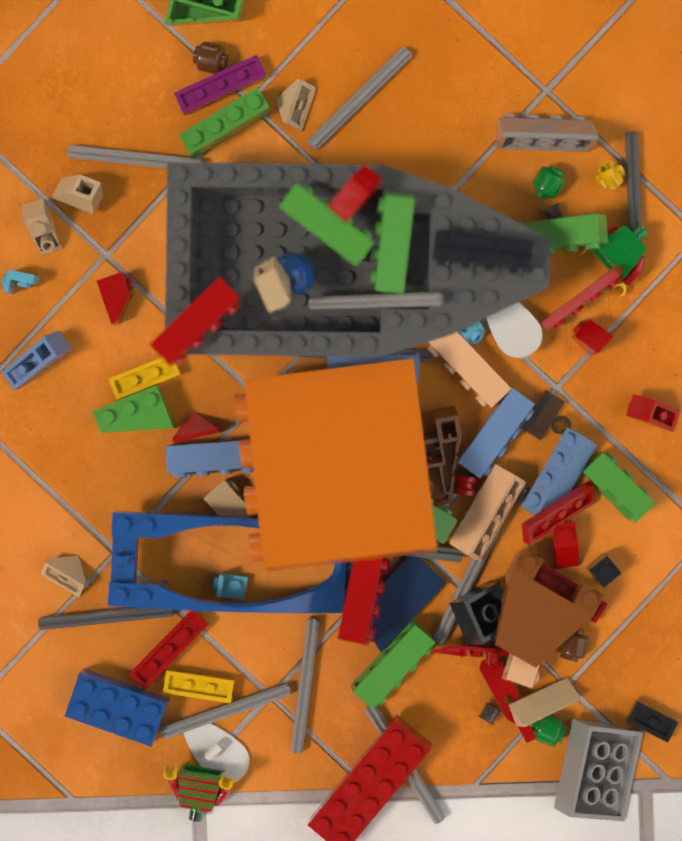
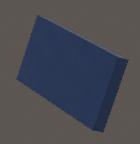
(404, 596)

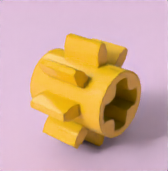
(610, 175)

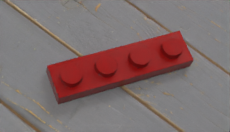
(592, 292)
(558, 513)
(562, 586)
(168, 649)

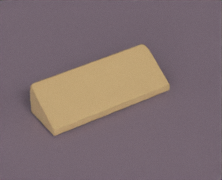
(543, 702)

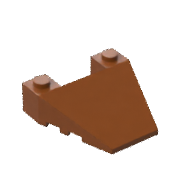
(442, 454)
(535, 618)

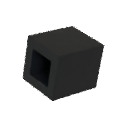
(603, 570)

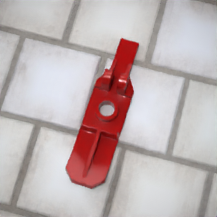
(491, 655)
(502, 688)

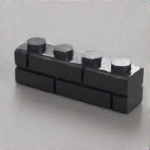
(482, 250)

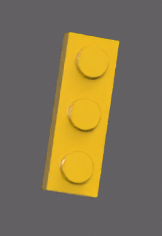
(142, 378)
(198, 686)

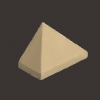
(295, 103)
(66, 573)

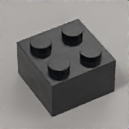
(479, 613)

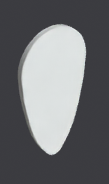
(516, 331)
(218, 750)

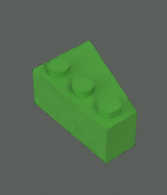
(203, 11)
(137, 412)
(618, 487)

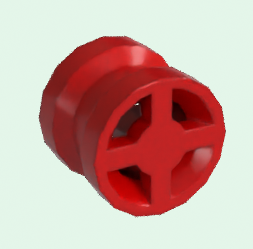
(465, 485)

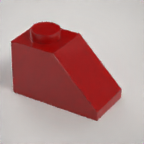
(355, 193)
(116, 295)
(591, 336)
(652, 412)
(565, 545)

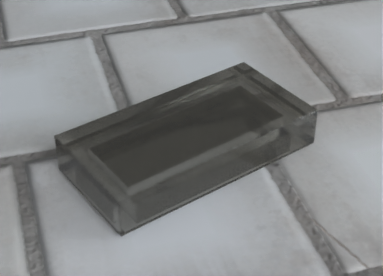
(544, 414)

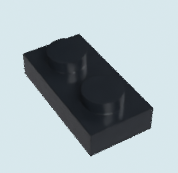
(651, 721)

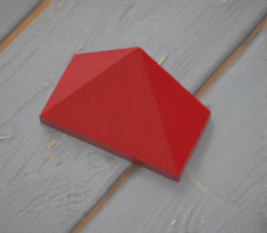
(194, 427)

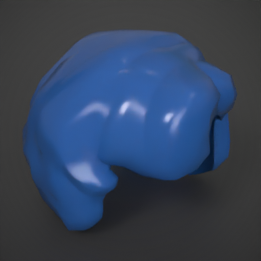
(299, 269)

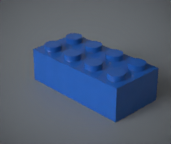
(117, 707)

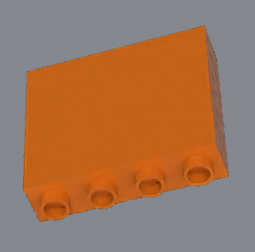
(336, 466)

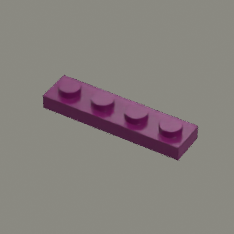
(220, 85)

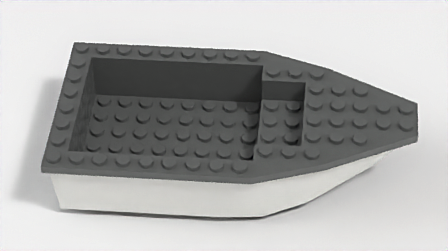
(230, 221)

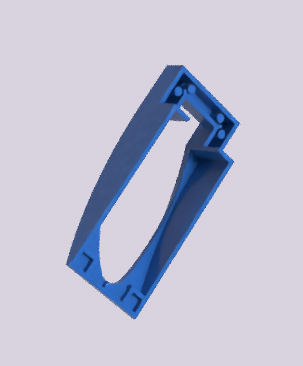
(128, 592)

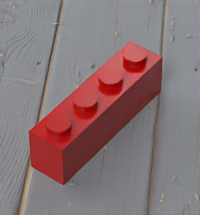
(196, 322)

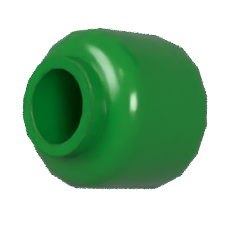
(549, 182)
(549, 730)

